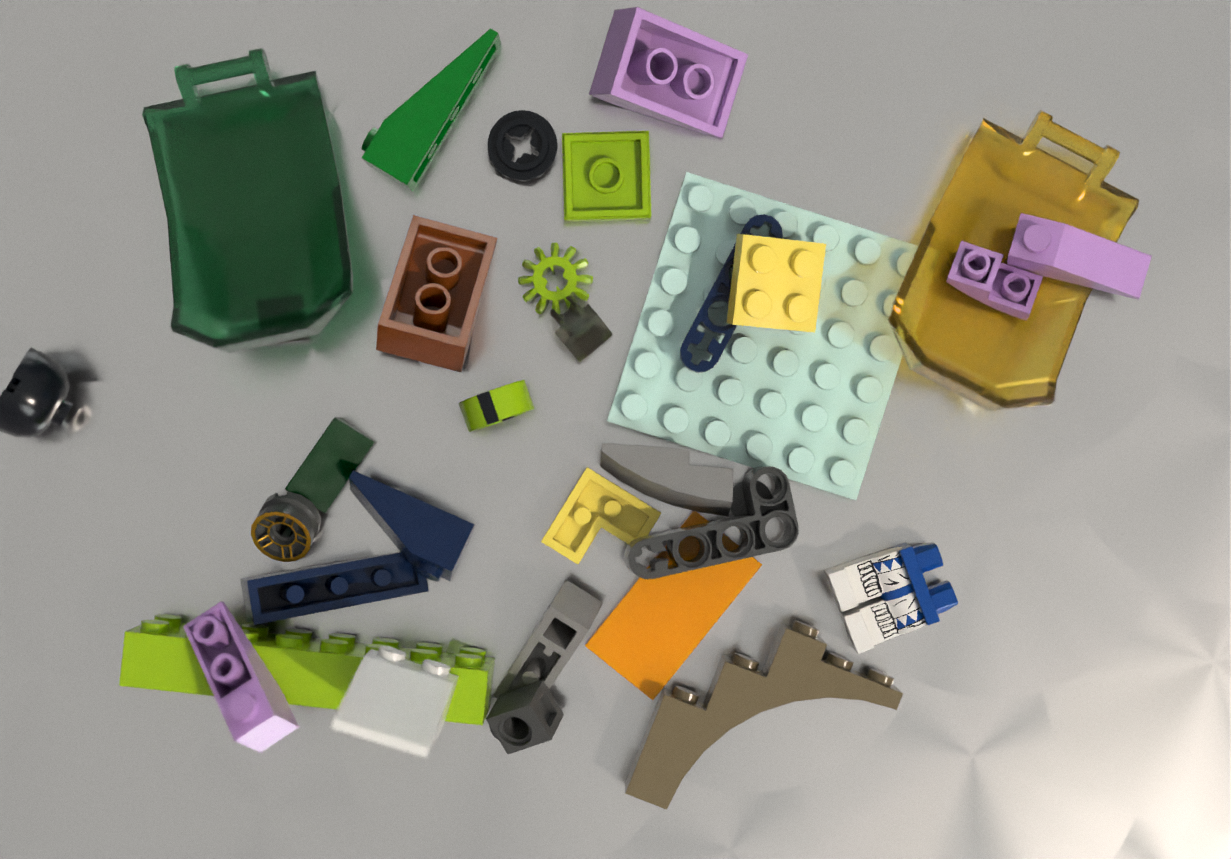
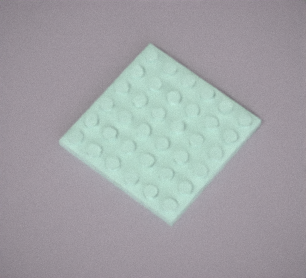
(775, 393)

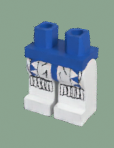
(903, 592)

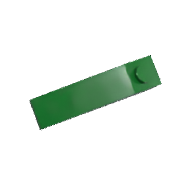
(419, 126)

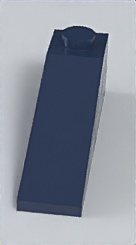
(329, 587)

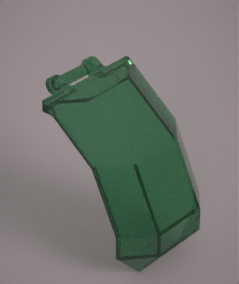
(250, 206)

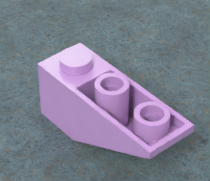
(240, 680)

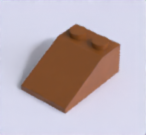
(435, 294)

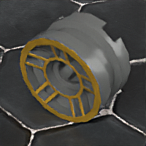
(286, 527)

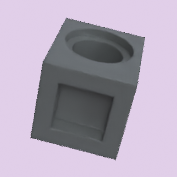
(525, 717)

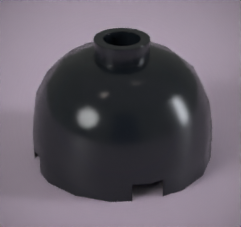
(34, 396)

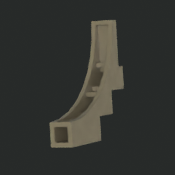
(793, 672)

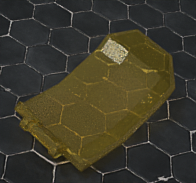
(968, 344)

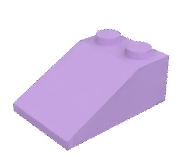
(668, 72)

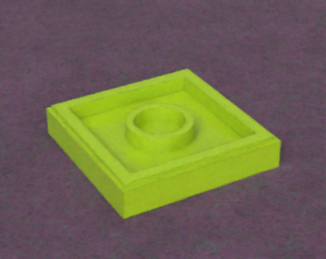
(606, 176)

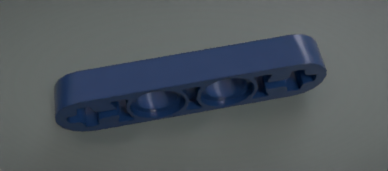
(720, 292)

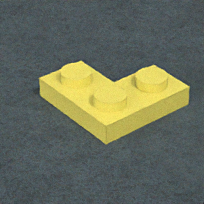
(593, 506)

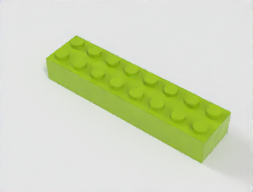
(306, 668)

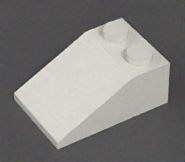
(397, 701)

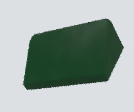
(330, 464)

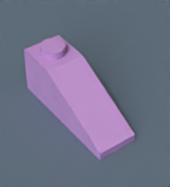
(1077, 257)

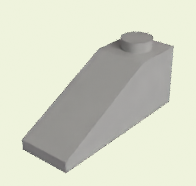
(553, 639)

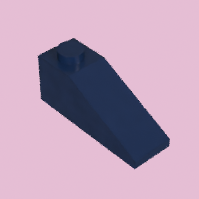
(420, 531)

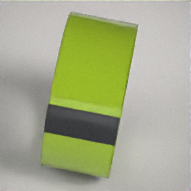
(496, 405)

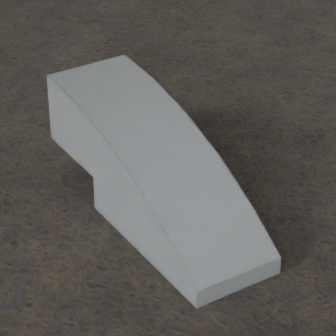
(668, 477)

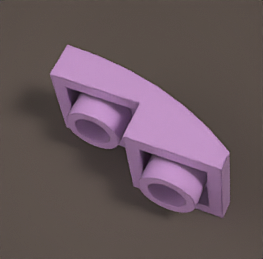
(993, 283)

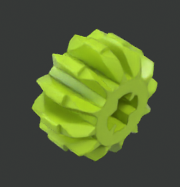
(551, 264)

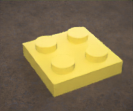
(776, 283)

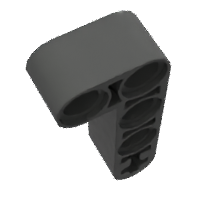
(710, 534)

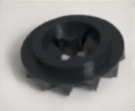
(518, 125)

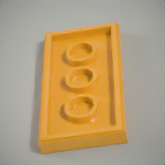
(669, 615)

